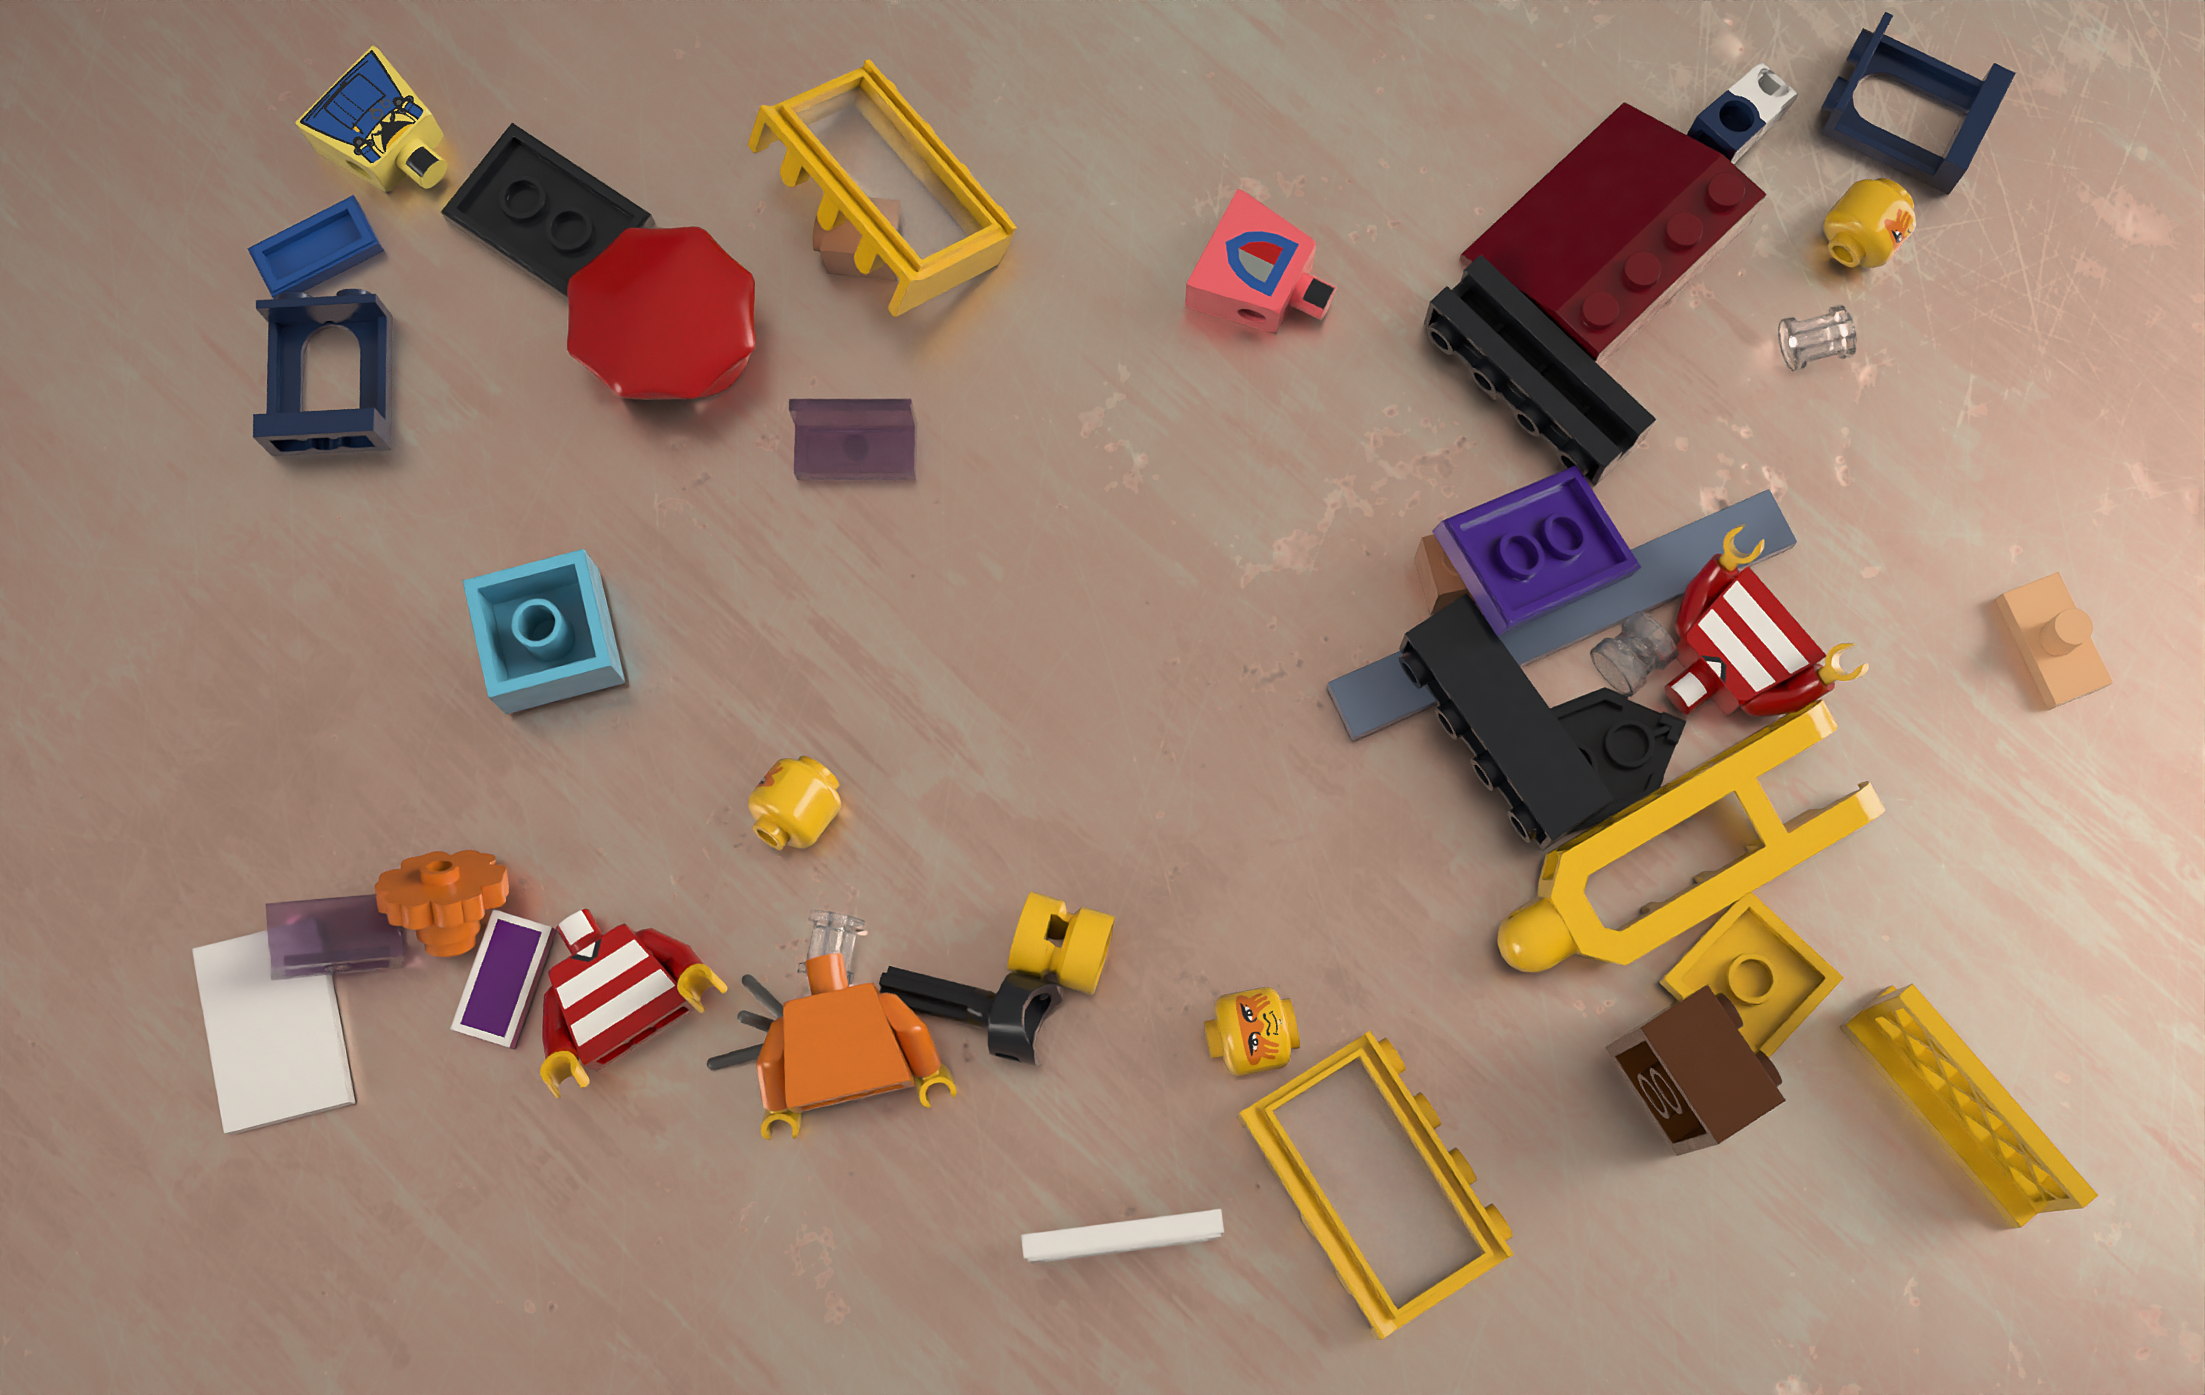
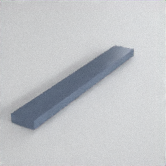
(1384, 695)

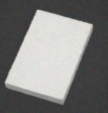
(269, 1040)
(1122, 1236)

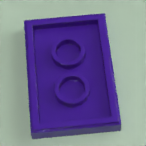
(1536, 550)

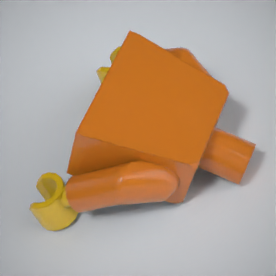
(842, 1048)

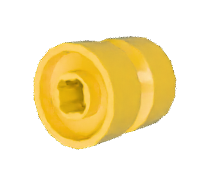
(1084, 945)

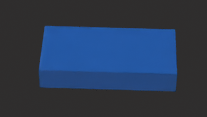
(316, 248)

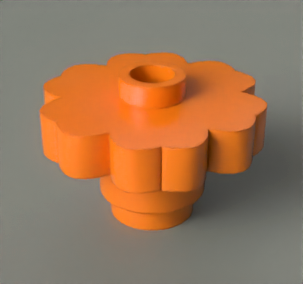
(443, 897)

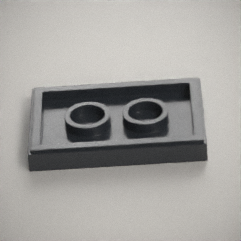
(540, 210)

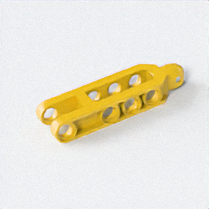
(1561, 916)

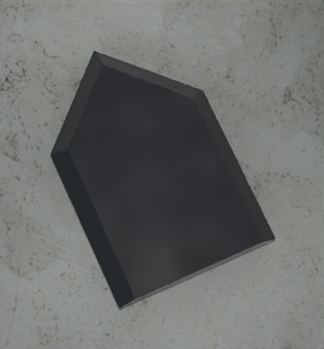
(1622, 743)

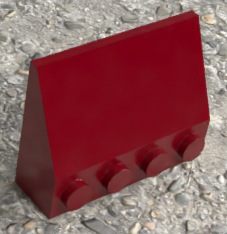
(1619, 228)

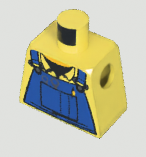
(375, 126)

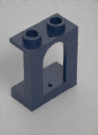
(1886, 57)
(291, 325)

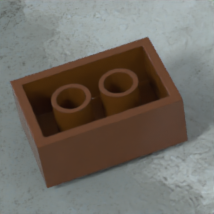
(1697, 1071)

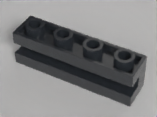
(1537, 371)
(1503, 723)

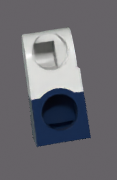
(1743, 113)

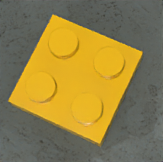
(1760, 968)

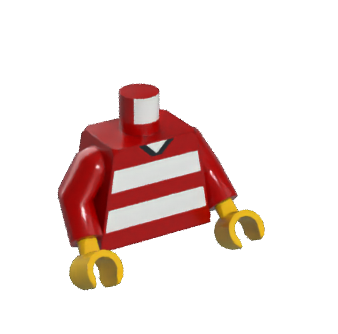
(1746, 645)
(614, 995)

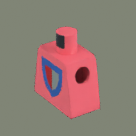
(1257, 269)

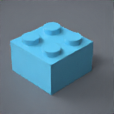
(543, 631)

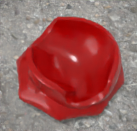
(662, 315)

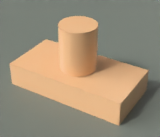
(2054, 640)

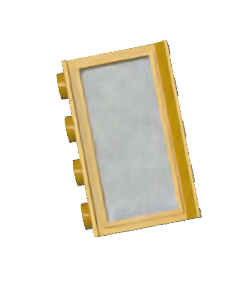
(890, 181)
(1378, 1183)

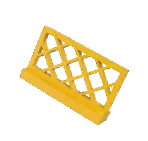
(1965, 1107)

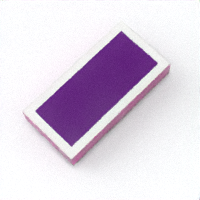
(503, 979)

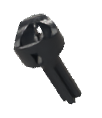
(1010, 1015)

